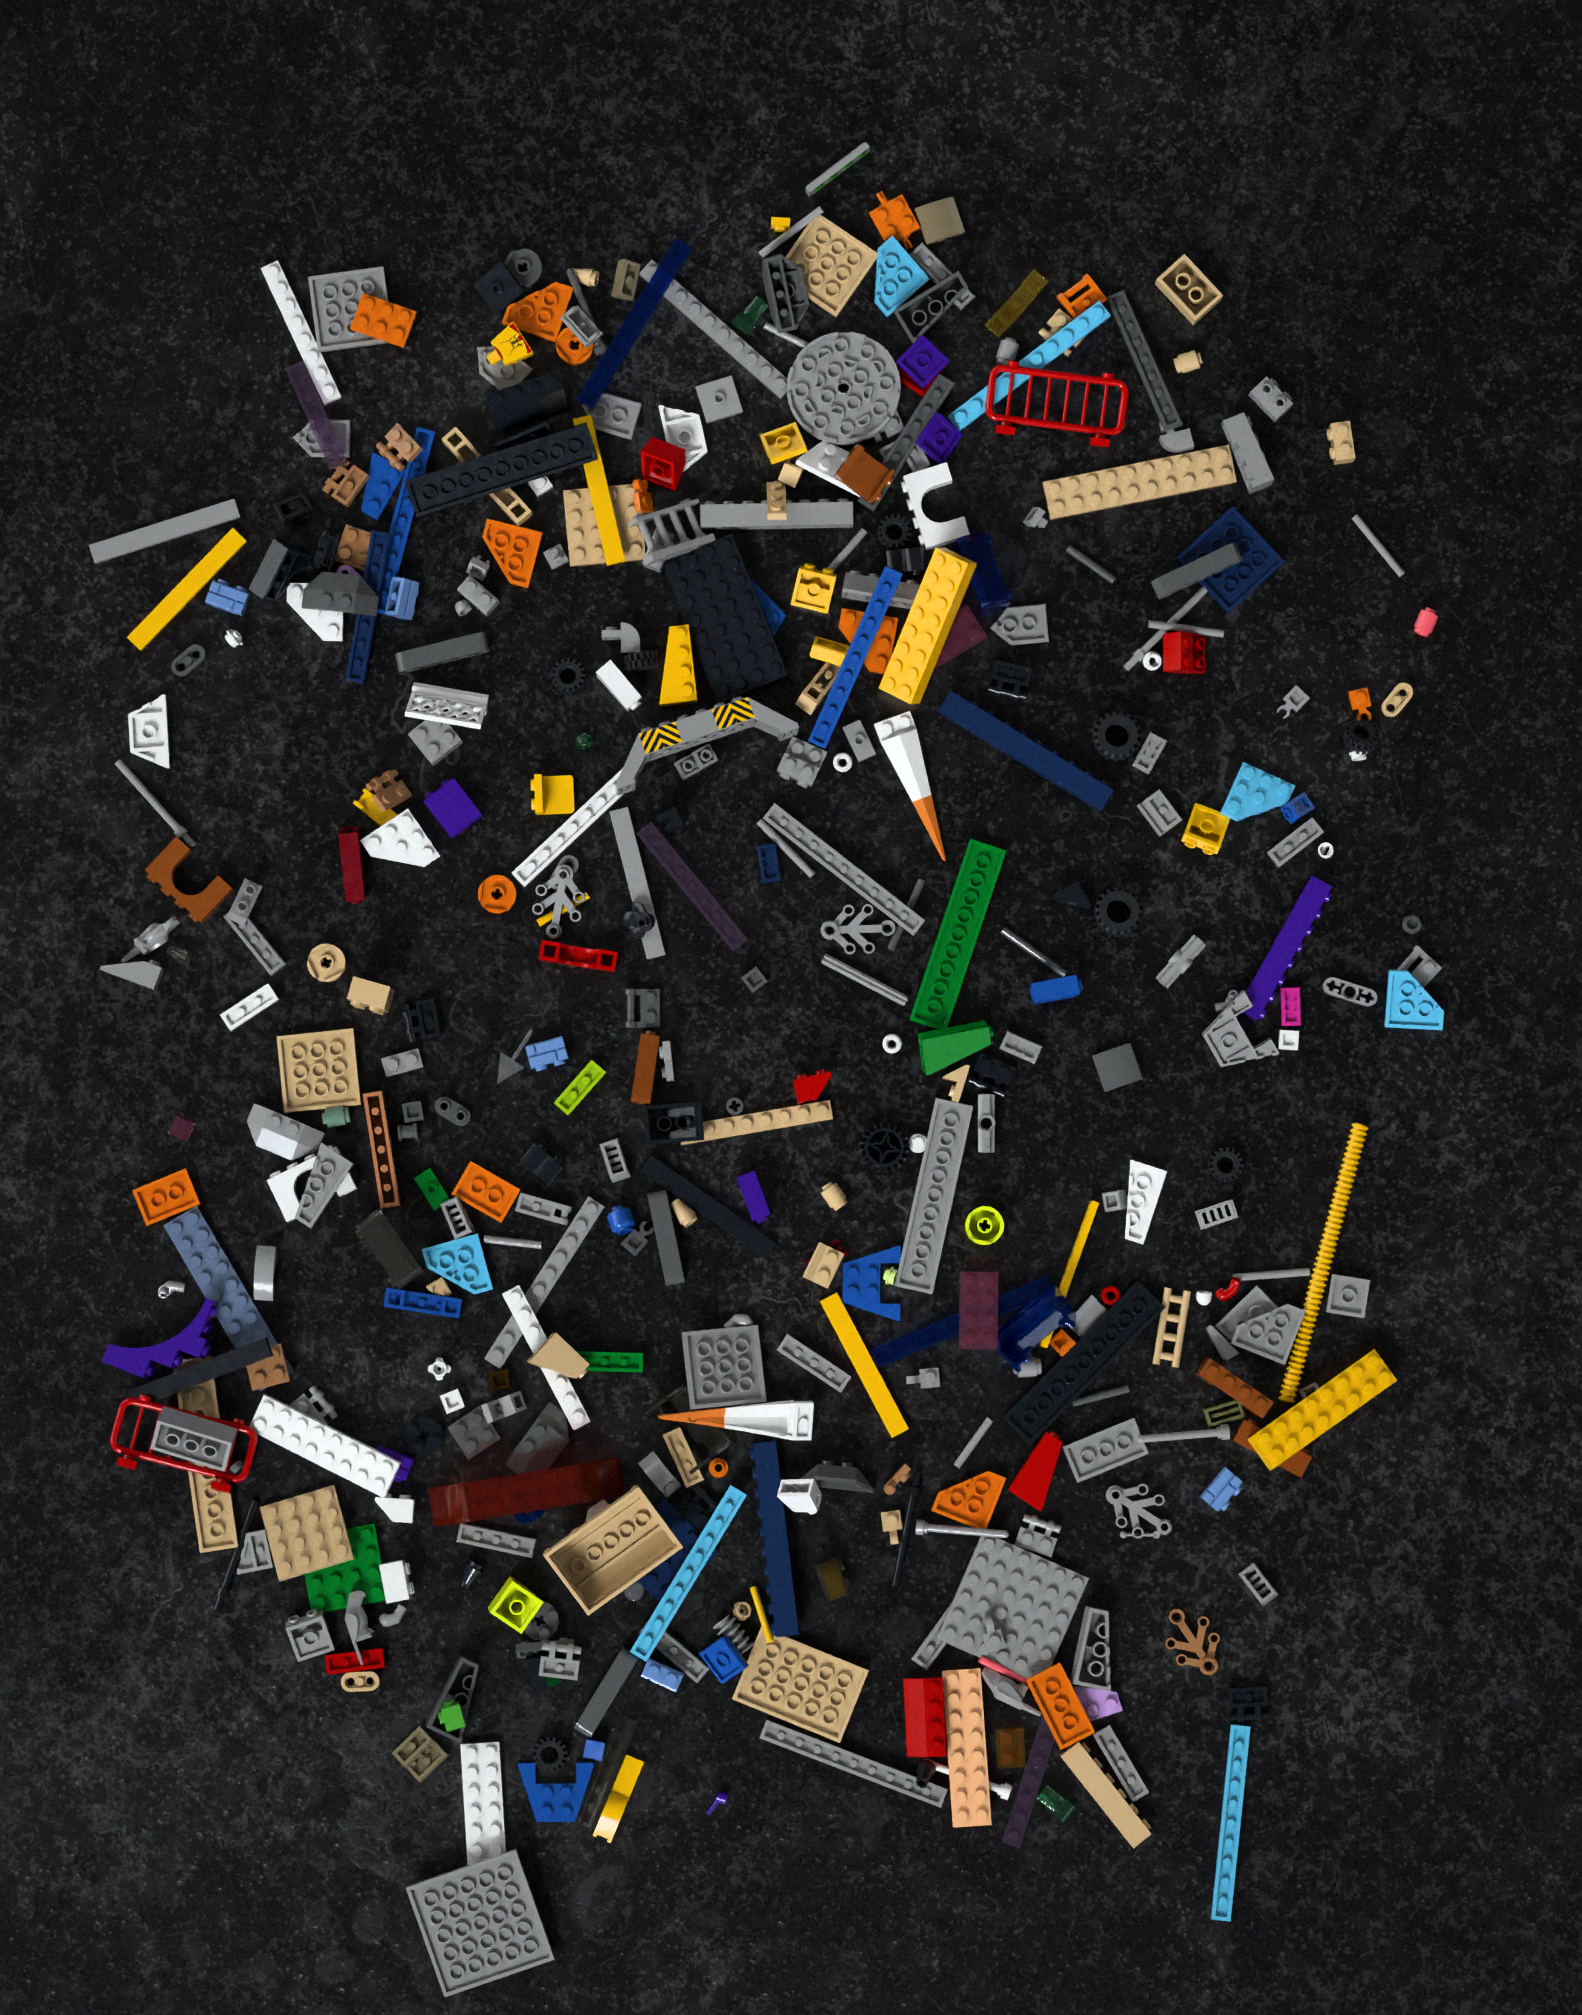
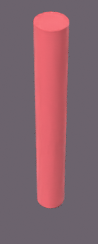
(1002, 1669)

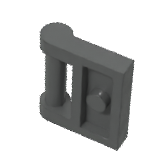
(648, 1005)

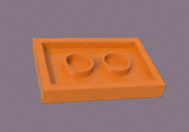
(383, 320)
(486, 1192)
(166, 1197)

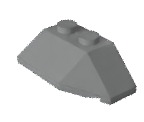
(282, 1134)

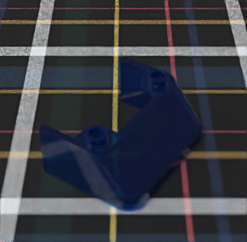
(986, 578)
(1033, 1325)

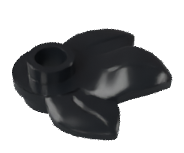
(638, 921)

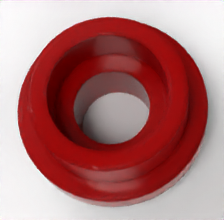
(1110, 1289)

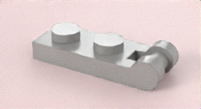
(542, 1208)

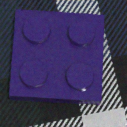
(922, 362)
(938, 438)

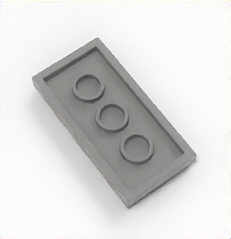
(1105, 1450)

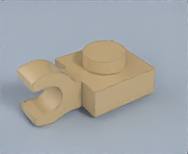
(891, 1522)

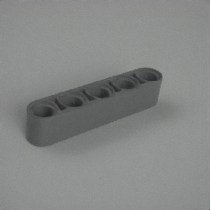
(1196, 571)
(442, 652)
(666, 1238)
(606, 1692)

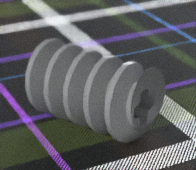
(731, 1630)

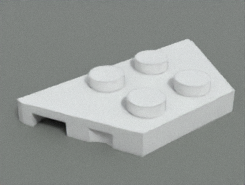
(684, 431)
(824, 462)
(150, 732)

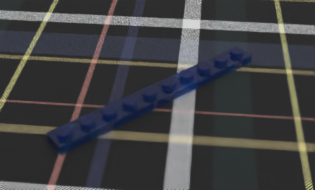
(634, 324)
(950, 1326)

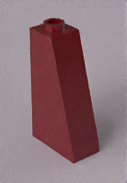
(352, 864)

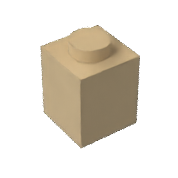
(791, 472)

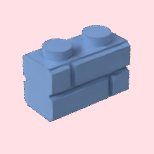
(228, 598)
(402, 598)
(547, 1053)
(1222, 1489)
(662, 1674)

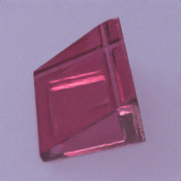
(181, 1128)

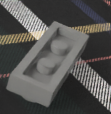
(1295, 842)

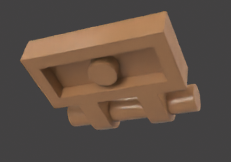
(403, 443)
(349, 486)
(390, 796)
(901, 1475)

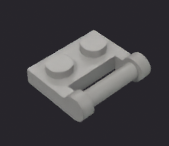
(1425, 970)

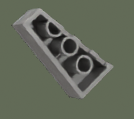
(1247, 452)
(1092, 1652)

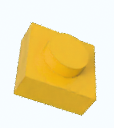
(780, 224)

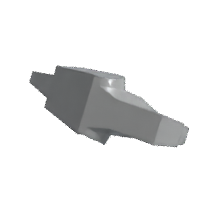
(152, 938)
(357, 1620)
(1007, 1690)

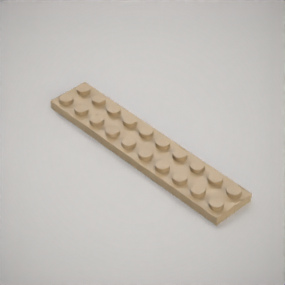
(1139, 482)
(211, 1508)

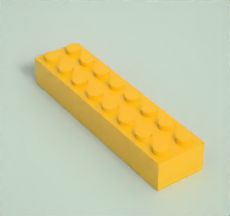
(927, 625)
(1322, 1410)

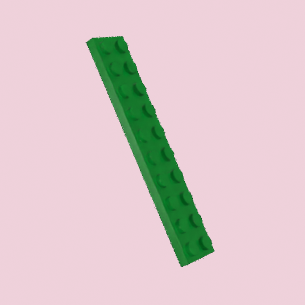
(957, 935)

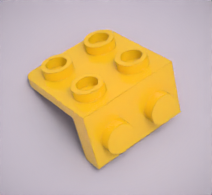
(552, 794)

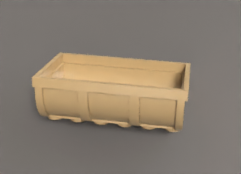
(612, 1550)

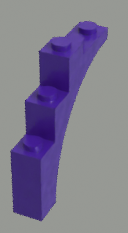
(169, 1353)

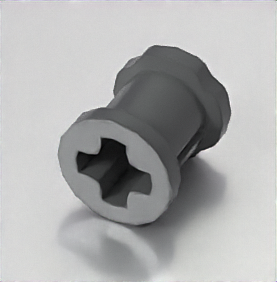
(729, 1103)
(407, 1131)

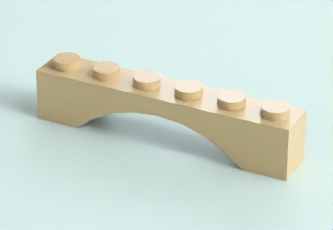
(506, 498)

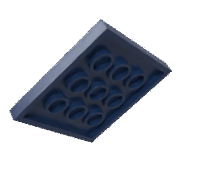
(1240, 580)
(660, 1578)

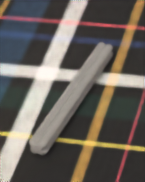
(865, 979)

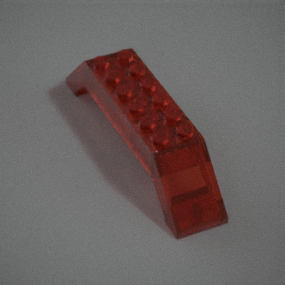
(526, 1492)

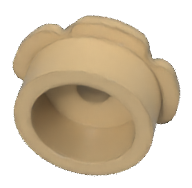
(746, 1610)

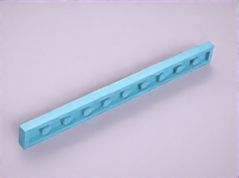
(1036, 359)
(688, 1573)
(1230, 1822)

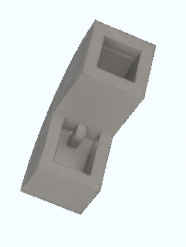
(264, 1273)

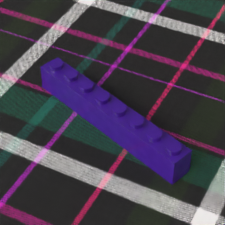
(1285, 945)

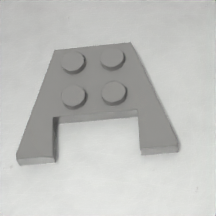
(1229, 1040)

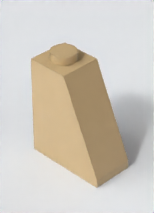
(559, 1357)

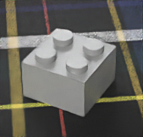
(435, 740)

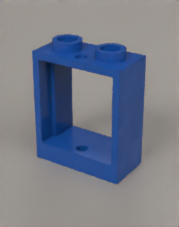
(1055, 989)

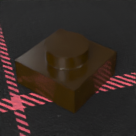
(499, 1380)

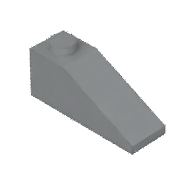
(138, 972)

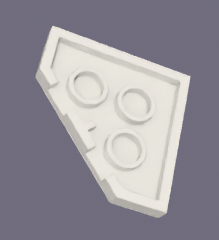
(325, 623)
(401, 841)

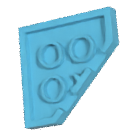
(896, 276)
(1255, 793)
(1410, 1004)
(461, 1263)

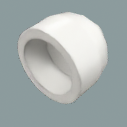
(1322, 848)
(1204, 1297)

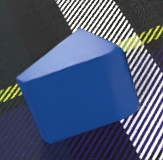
(594, 1749)

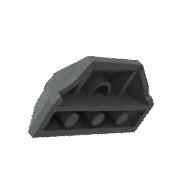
(784, 292)
(340, 594)
(541, 1443)
(838, 1477)

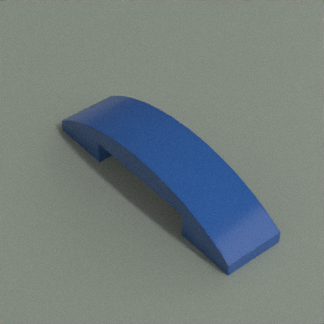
(422, 1302)

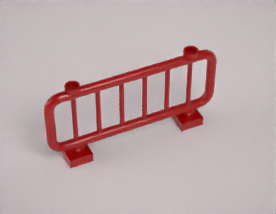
(1007, 420)
(130, 1454)

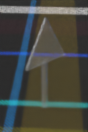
(507, 1065)

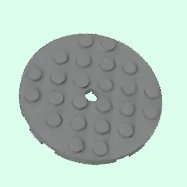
(836, 361)

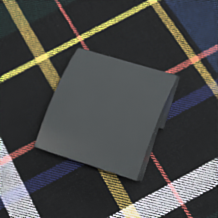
(1117, 1067)

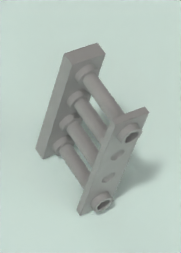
(670, 549)

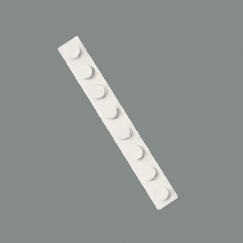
(301, 332)
(567, 833)
(535, 1338)

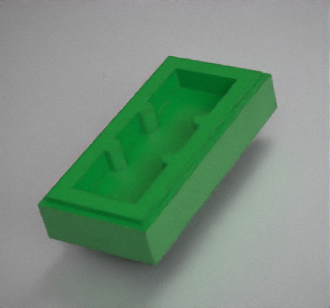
(431, 1188)

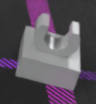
(1035, 518)
(556, 556)
(478, 568)

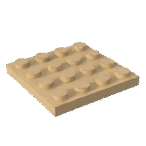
(831, 263)
(583, 532)
(318, 1070)
(307, 1533)

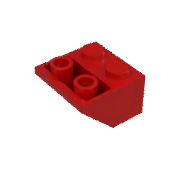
(1184, 653)
(809, 1088)

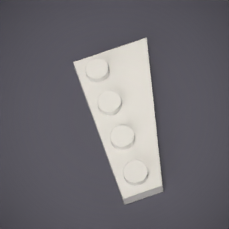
(1143, 1195)

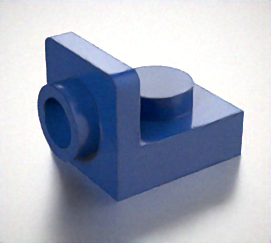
(1297, 808)

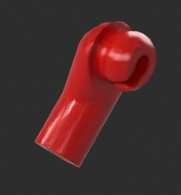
(1225, 1294)

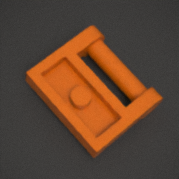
(1084, 301)

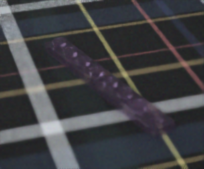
(692, 886)
(1029, 1785)

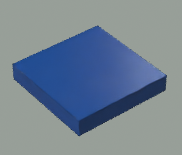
(724, 1659)

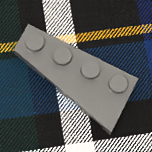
(325, 1178)

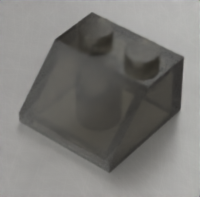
(832, 1579)

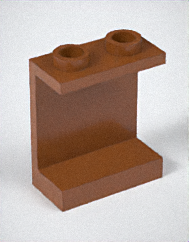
(864, 474)

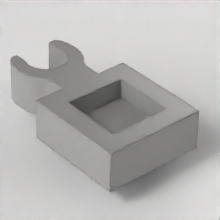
(1294, 700)

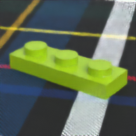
(579, 1087)

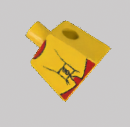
(509, 347)

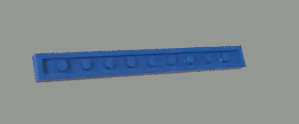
(404, 514)
(855, 657)

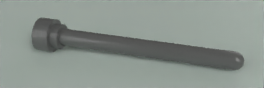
(600, 346)

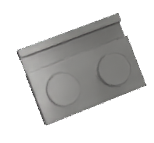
(1159, 813)

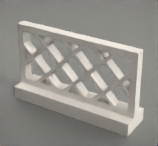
(446, 698)

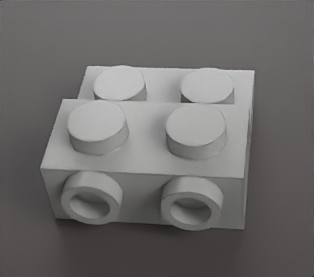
(801, 762)
(309, 1635)

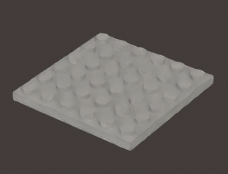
(1025, 1599)
(480, 1922)

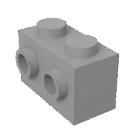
(1271, 399)

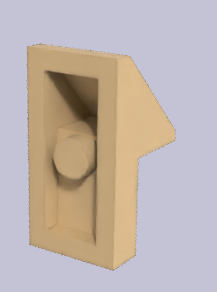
(959, 1077)

